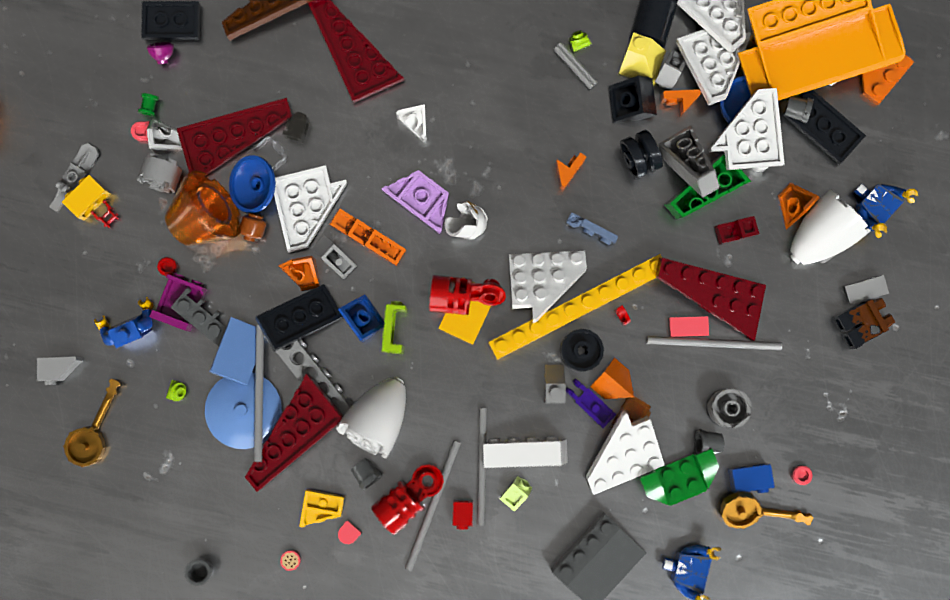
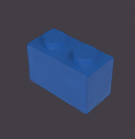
(751, 478)

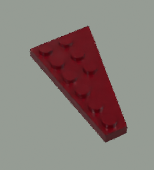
(355, 56)
(222, 138)
(722, 295)
(297, 430)

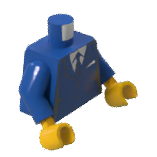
(880, 203)
(127, 330)
(691, 570)

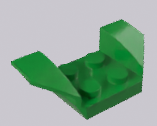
(681, 478)

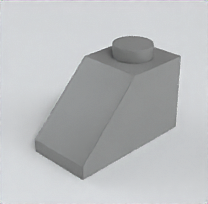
(671, 70)
(334, 257)
(56, 368)
(554, 384)

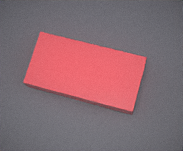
(688, 326)

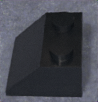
(632, 99)

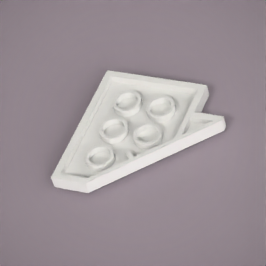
(720, 18)
(710, 64)
(754, 134)
(304, 204)
(543, 278)
(626, 454)

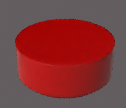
(167, 266)

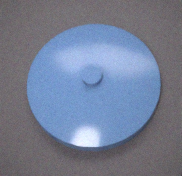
(232, 411)

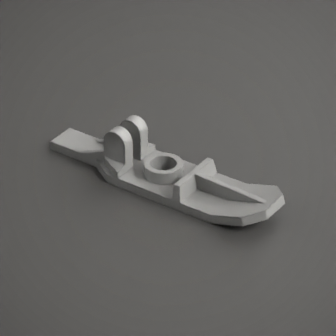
(80, 167)

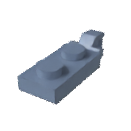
(591, 228)

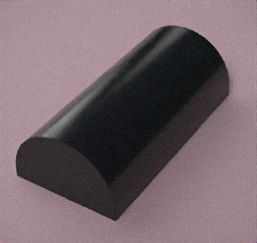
(654, 19)

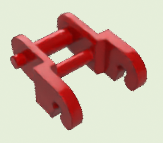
(99, 218)

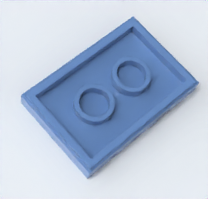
(236, 352)

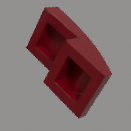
(736, 230)

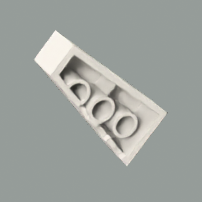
(525, 453)

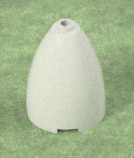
(827, 230)
(376, 417)

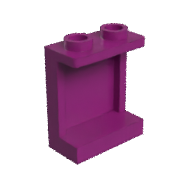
(173, 290)

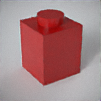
(462, 513)

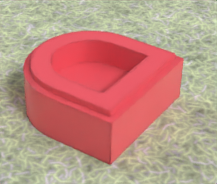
(139, 130)
(348, 533)

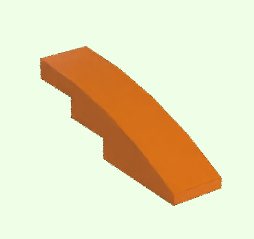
(367, 236)

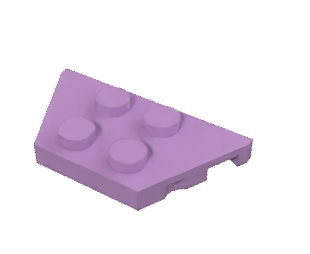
(421, 198)

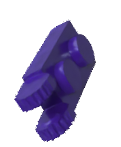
(592, 404)

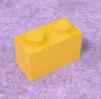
(86, 197)

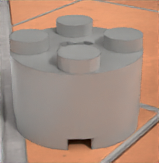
(160, 173)
(739, 412)

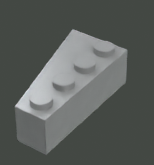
(689, 161)

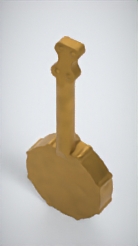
(87, 444)
(743, 510)

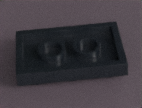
(170, 20)

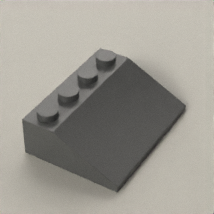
(598, 560)

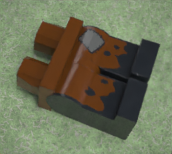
(870, 322)

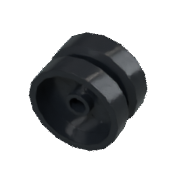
(641, 154)
(592, 348)

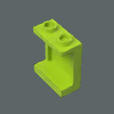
(389, 328)

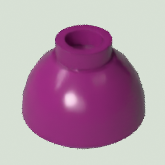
(161, 51)

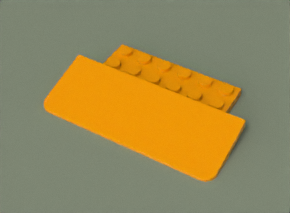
(818, 43)

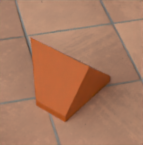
(795, 203)
(302, 272)
(614, 382)

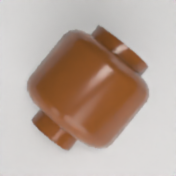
(252, 227)

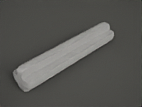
(575, 65)

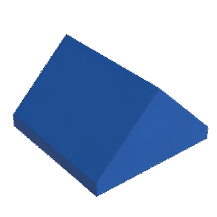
(362, 317)

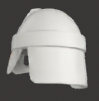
(470, 223)

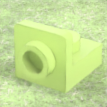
(516, 493)

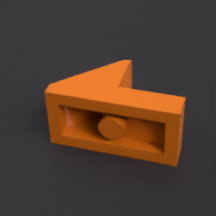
(683, 97)
(565, 173)

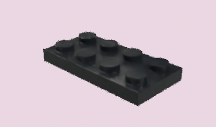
(828, 128)
(298, 317)

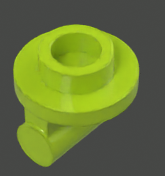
(579, 40)
(176, 391)

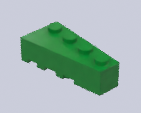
(688, 200)

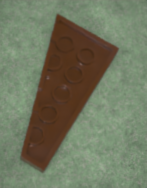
(256, 14)

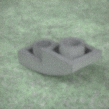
(866, 289)

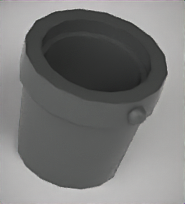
(799, 108)
(708, 440)
(365, 474)
(199, 571)

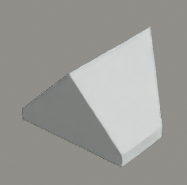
(415, 120)
(162, 138)

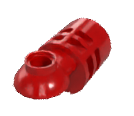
(455, 293)
(406, 499)

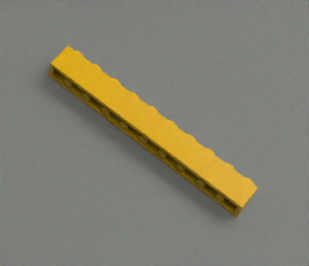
(575, 308)

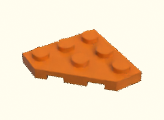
(881, 81)

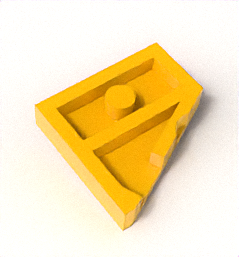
(320, 506)

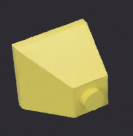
(642, 58)

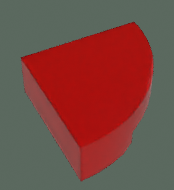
(622, 315)

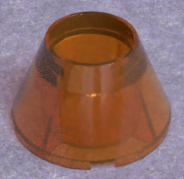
(202, 212)

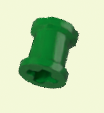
(148, 104)

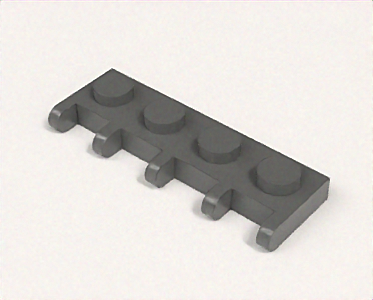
(199, 317)

